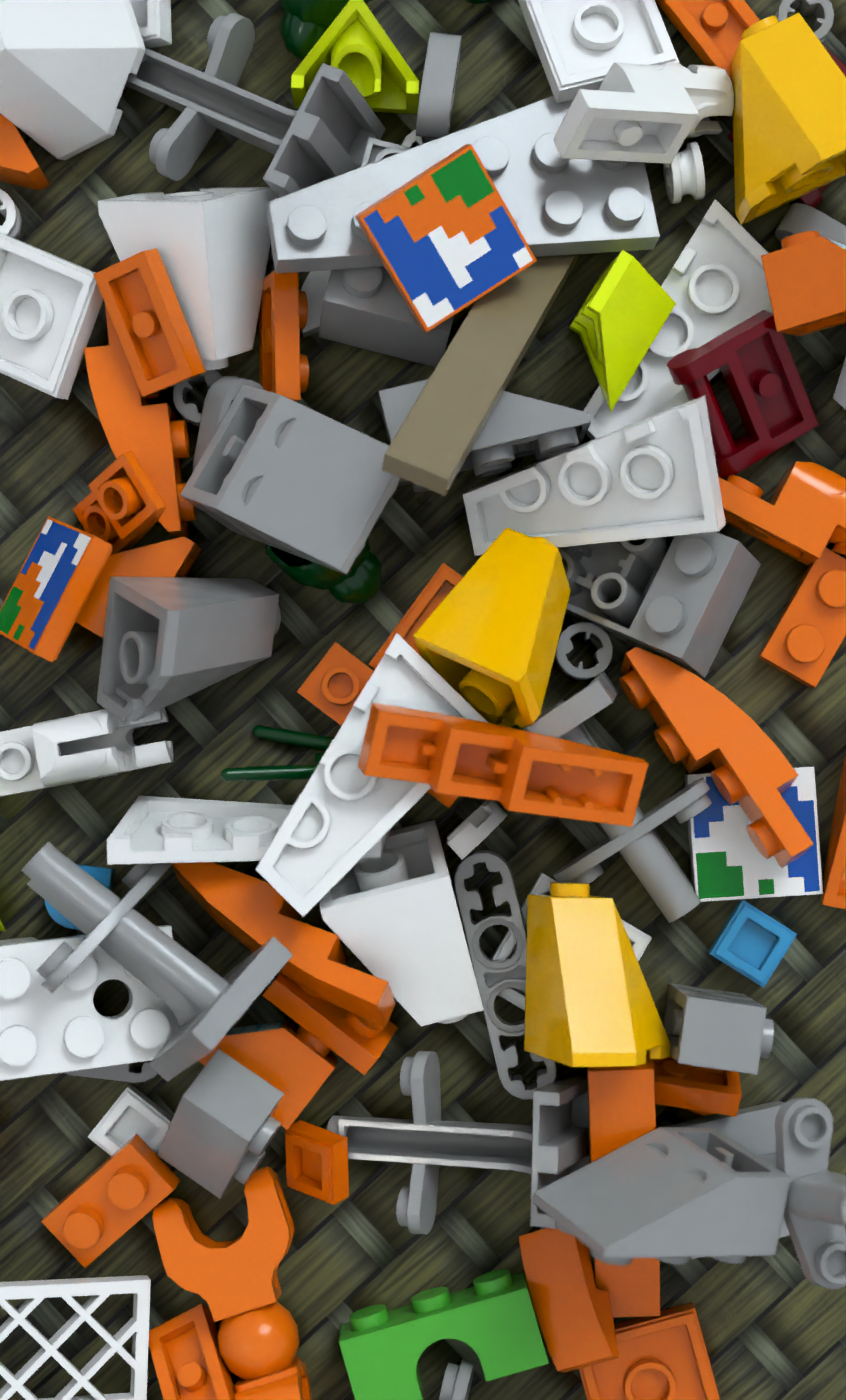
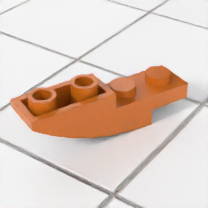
(144, 428)
(706, 727)

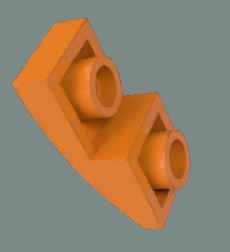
(120, 504)
(568, 1307)

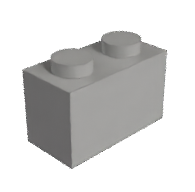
(717, 1029)
(222, 1125)

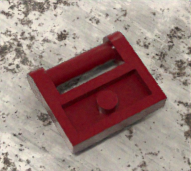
(762, 386)

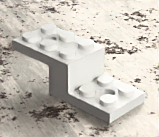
(62, 1028)

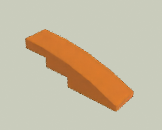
(503, 765)
(257, 912)
(618, 1113)

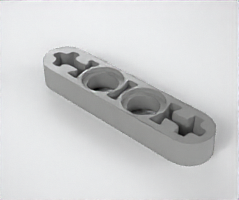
(498, 975)

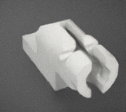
(645, 112)
(76, 751)

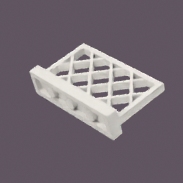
(99, 1289)

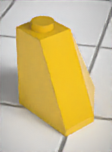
(785, 116)
(501, 629)
(585, 984)

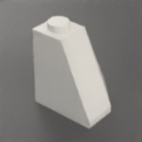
(66, 69)
(213, 254)
(407, 926)

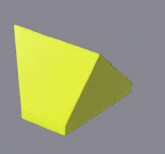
(368, 57)
(621, 322)

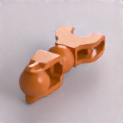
(242, 1287)

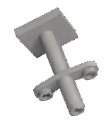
(308, 144)
(637, 844)
(194, 992)
(798, 1142)
(545, 1150)

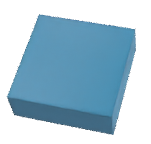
(752, 943)

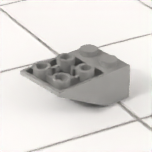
(367, 308)
(514, 429)
(292, 479)
(662, 592)
(672, 1200)

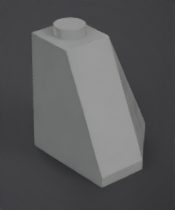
(180, 637)

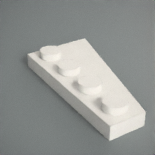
(714, 289)
(615, 488)
(342, 808)
(199, 831)

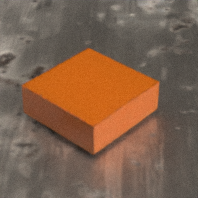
(317, 1162)

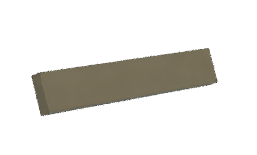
(474, 375)

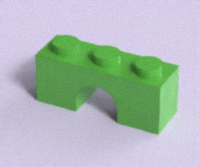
(491, 1318)

